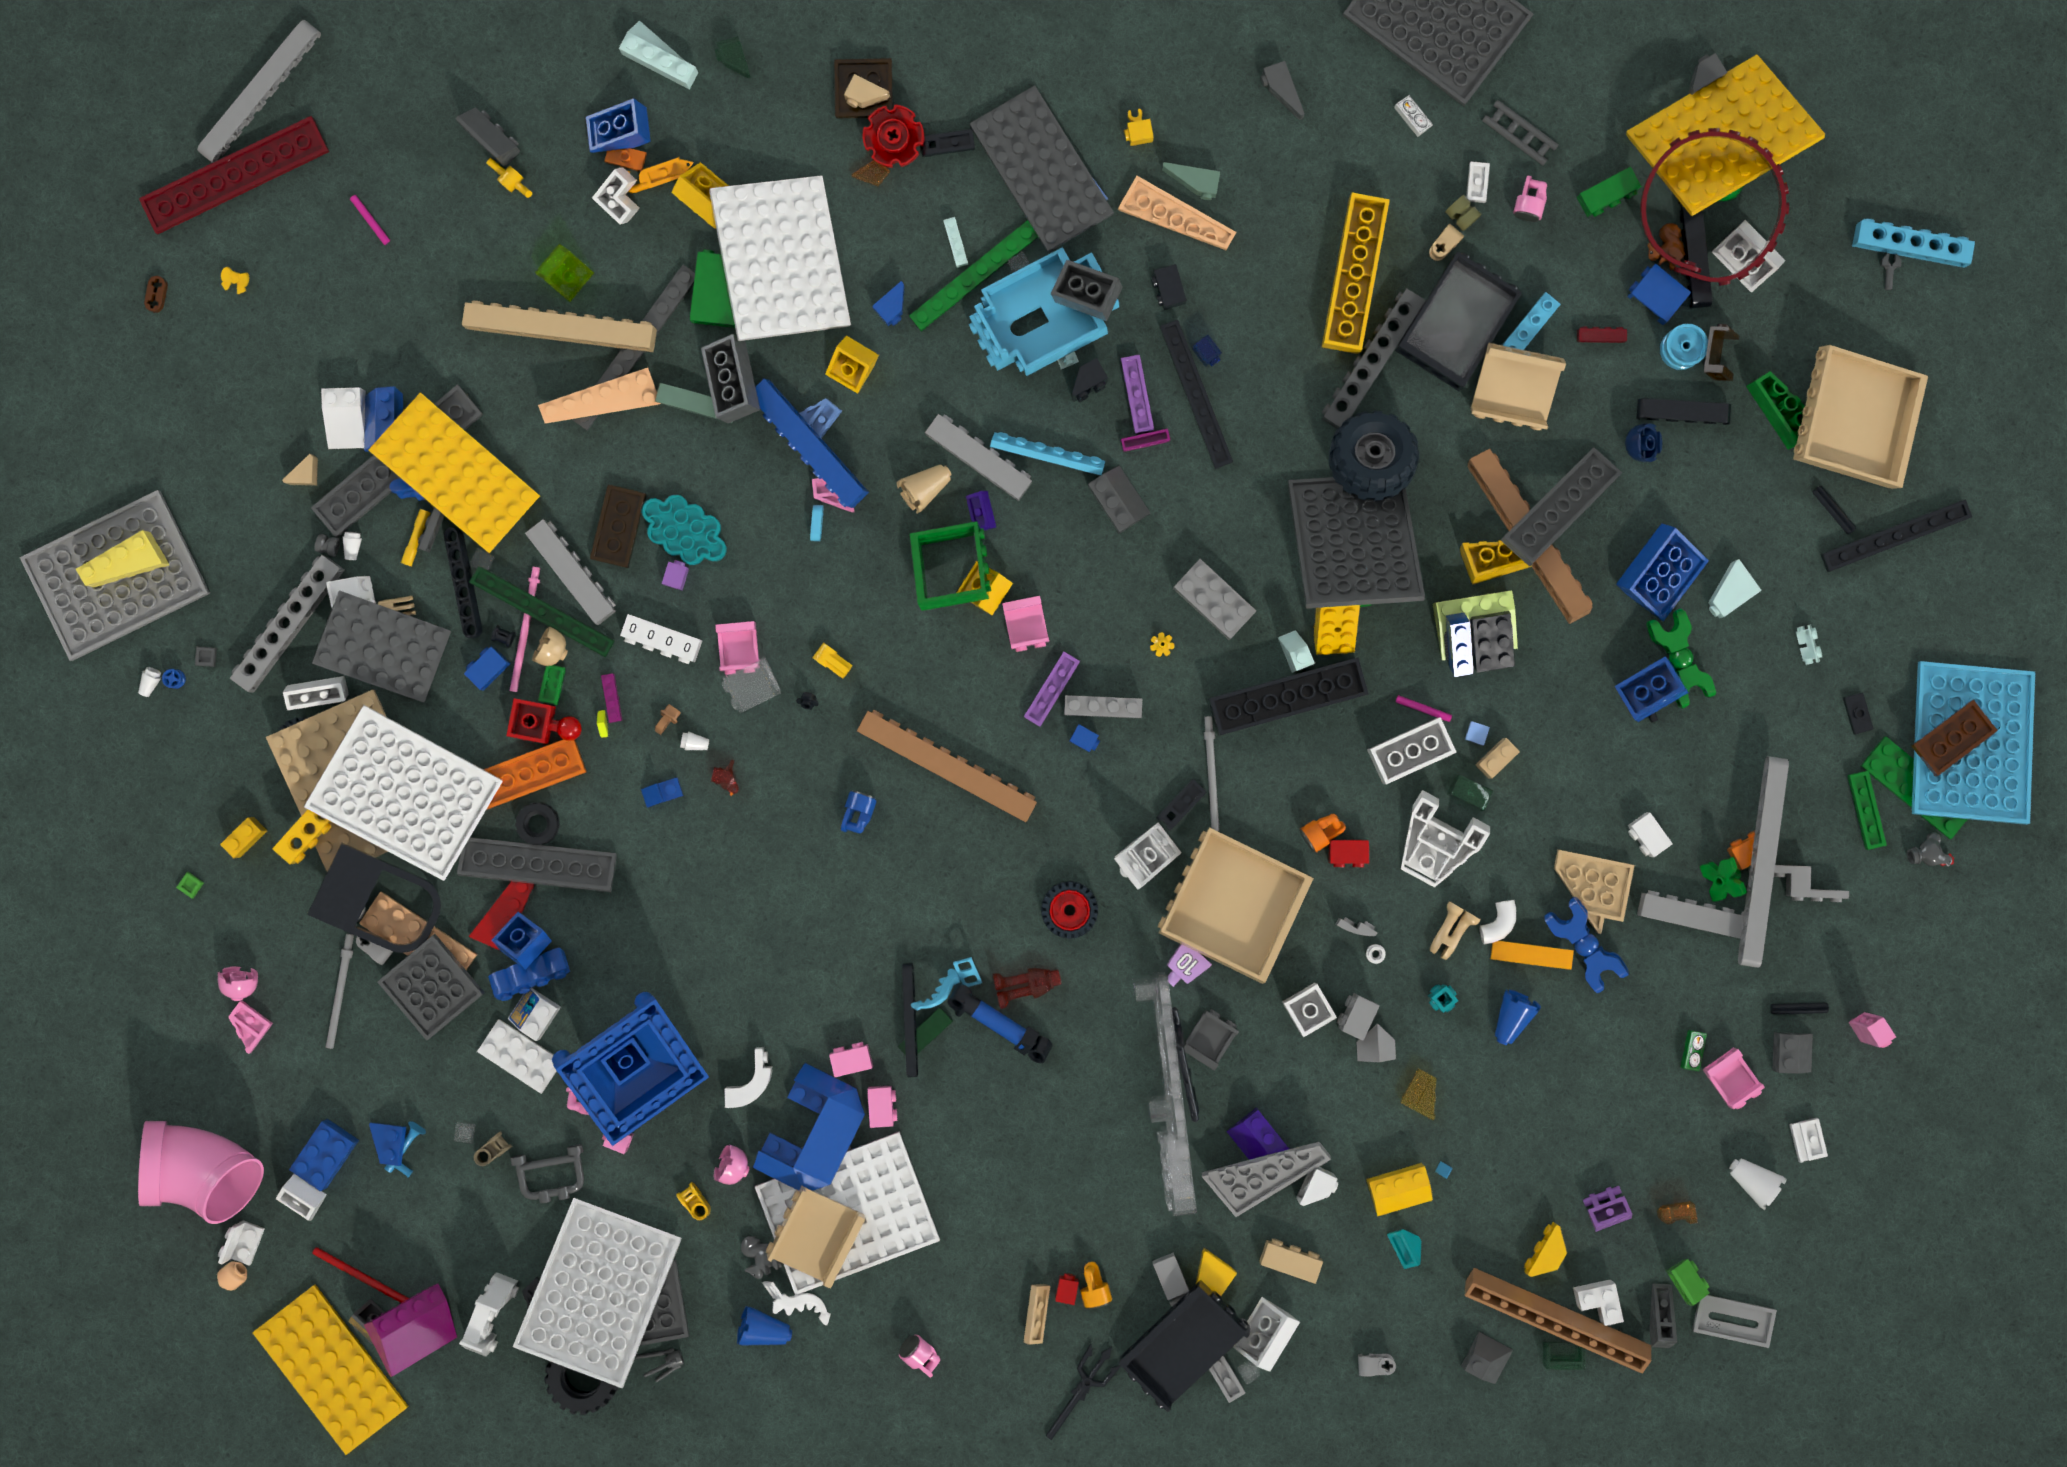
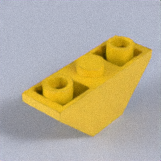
(1548, 1252)

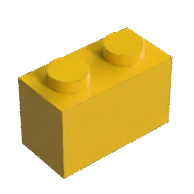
(243, 837)

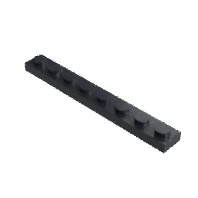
(1196, 394)
(1896, 535)

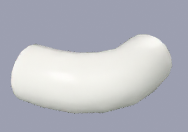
(1502, 925)

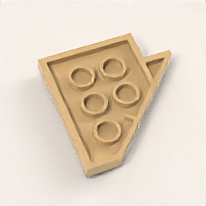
(1597, 883)

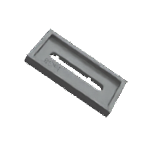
(1756, 1336)

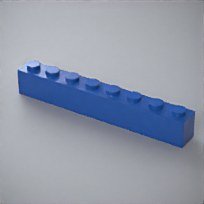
(809, 445)

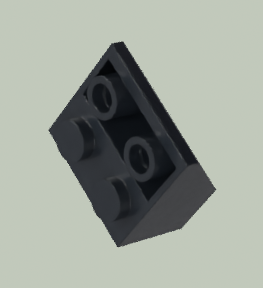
(1089, 379)

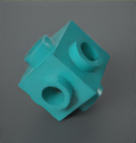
(1449, 1000)

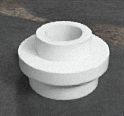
(1380, 949)

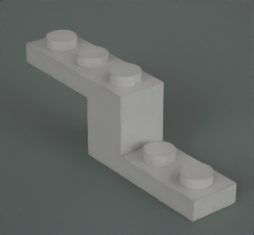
(1799, 884)

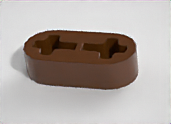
(151, 293)

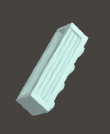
(955, 242)

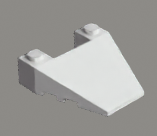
(1436, 846)

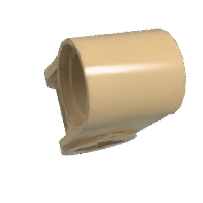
(1447, 241)

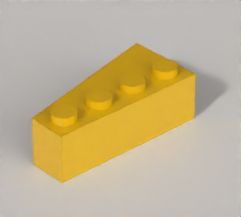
(1489, 560)

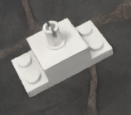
(1147, 856)

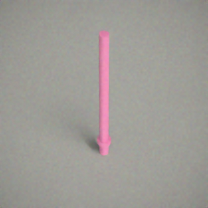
(524, 633)

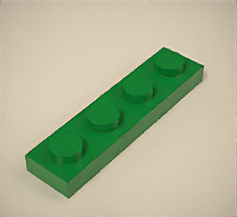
(1867, 810)

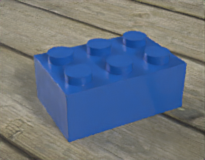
(1651, 689)
(324, 1155)

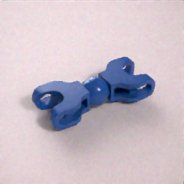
(1586, 945)

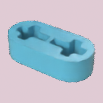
(816, 523)

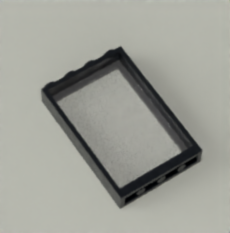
(1458, 321)

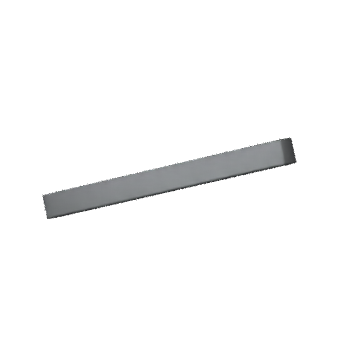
(1763, 861)

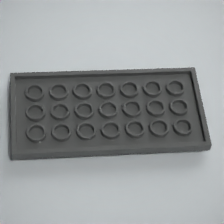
(1041, 169)

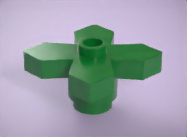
(1724, 878)

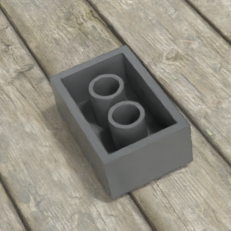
(1086, 290)

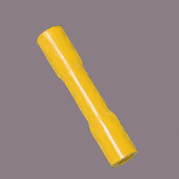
(411, 549)

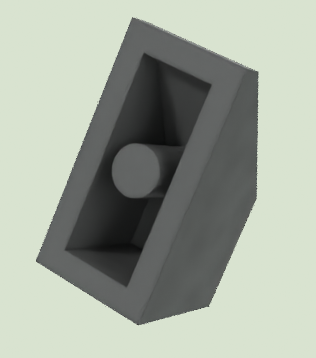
(1706, 72)

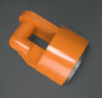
(1317, 837)

